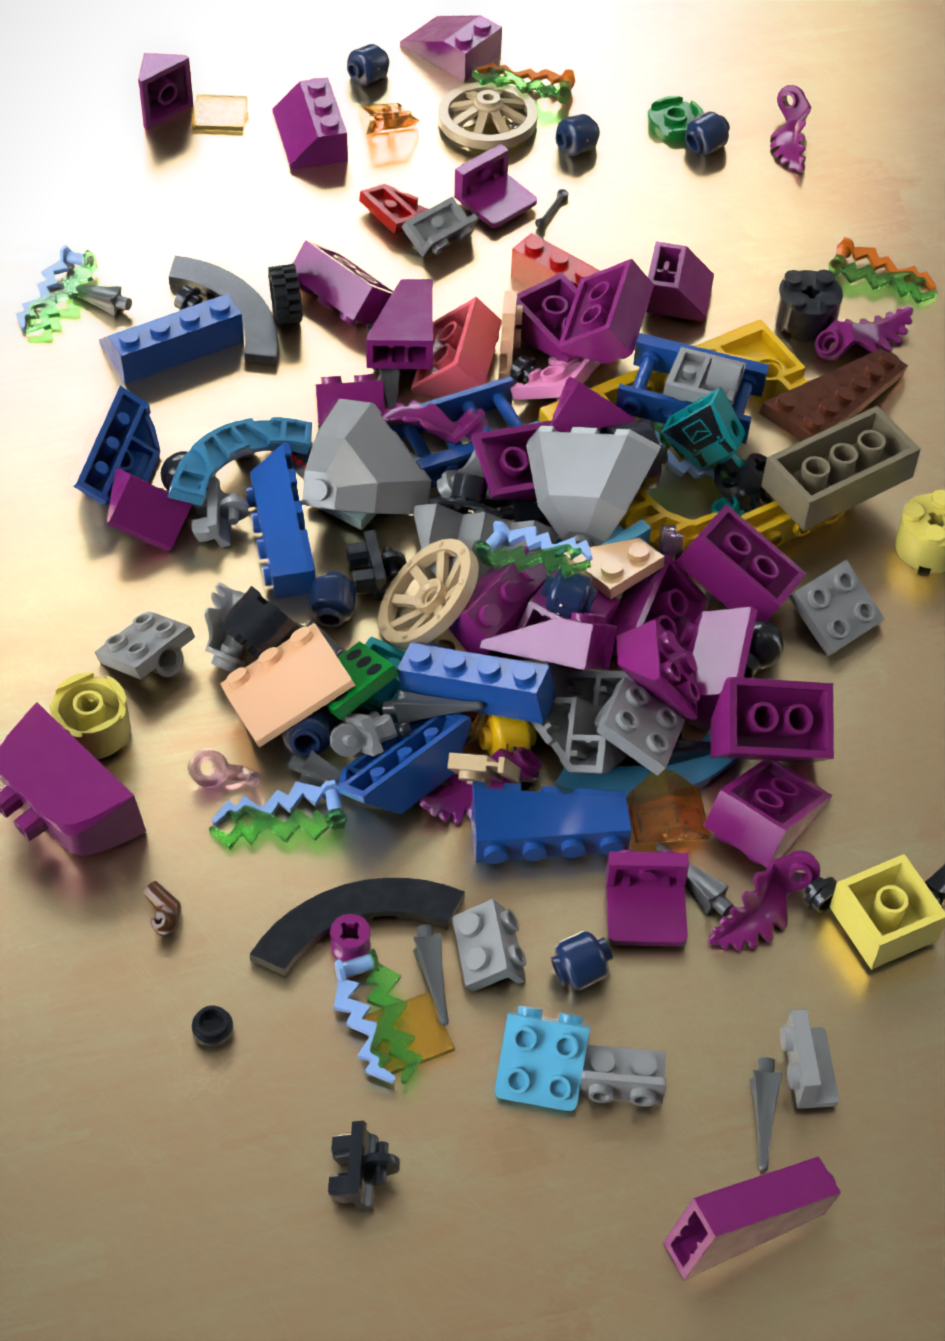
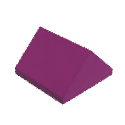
(164, 87)
(585, 408)
(145, 510)

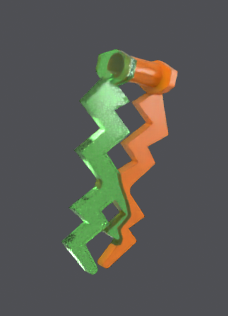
(562, 91)
(894, 276)

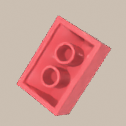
(461, 350)

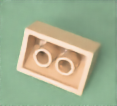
(286, 684)

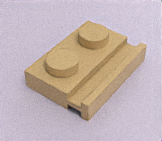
(482, 768)

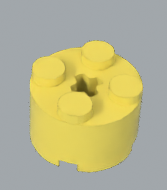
(922, 532)
(93, 712)

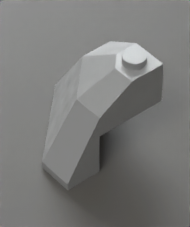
(362, 465)
(587, 478)
(440, 523)
(571, 719)

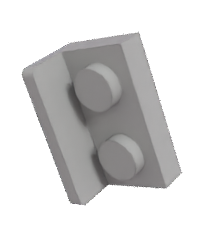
(623, 1075)

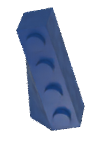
(174, 339)
(281, 525)
(502, 684)
(546, 823)

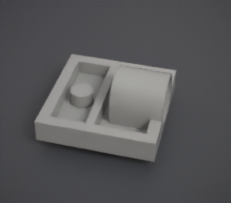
(700, 373)
(836, 607)
(147, 646)
(640, 725)

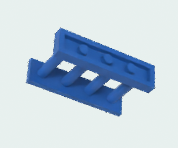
(659, 355)
(485, 397)

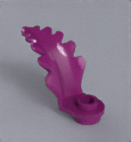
(789, 133)
(865, 333)
(435, 421)
(457, 796)
(767, 902)

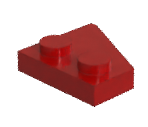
(391, 205)

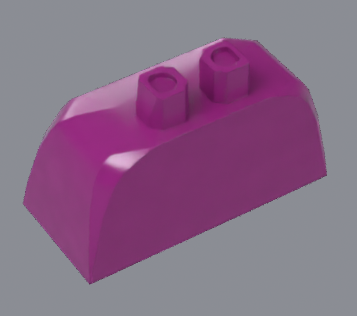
(63, 788)

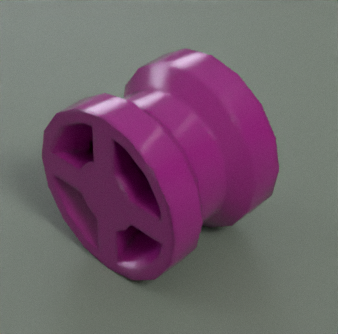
(350, 948)

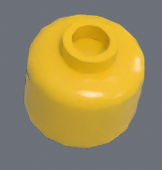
(506, 734)

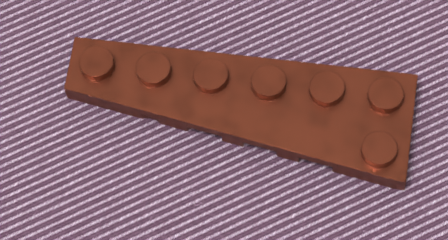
(834, 395)

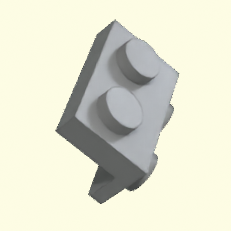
(438, 227)
(489, 945)
(810, 1062)

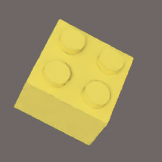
(888, 911)

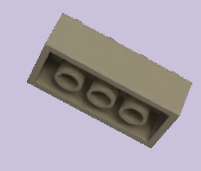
(840, 467)

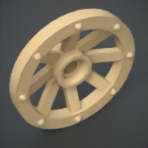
(487, 106)
(437, 600)

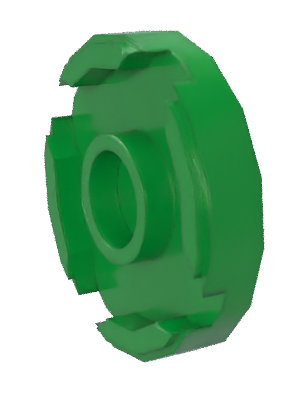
(670, 117)

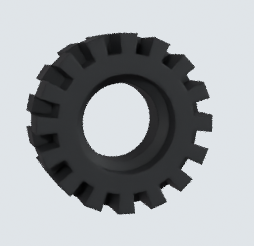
(285, 294)

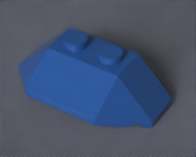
(121, 440)
(408, 765)

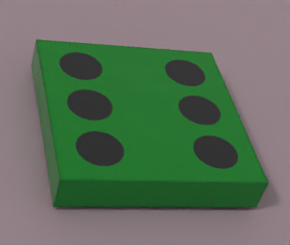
(368, 672)

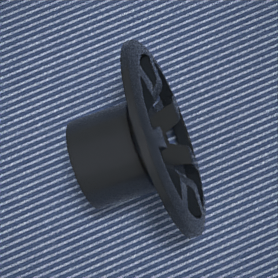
(748, 480)
(467, 494)

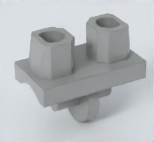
(221, 513)
(362, 734)

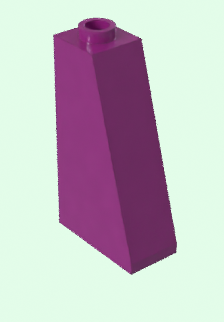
(403, 329)
(749, 1214)

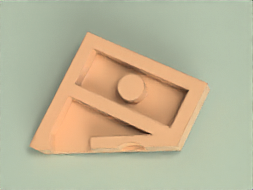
(509, 335)
(620, 565)

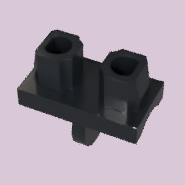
(379, 565)
(367, 1166)

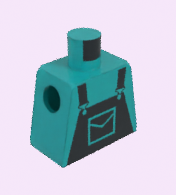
(707, 432)

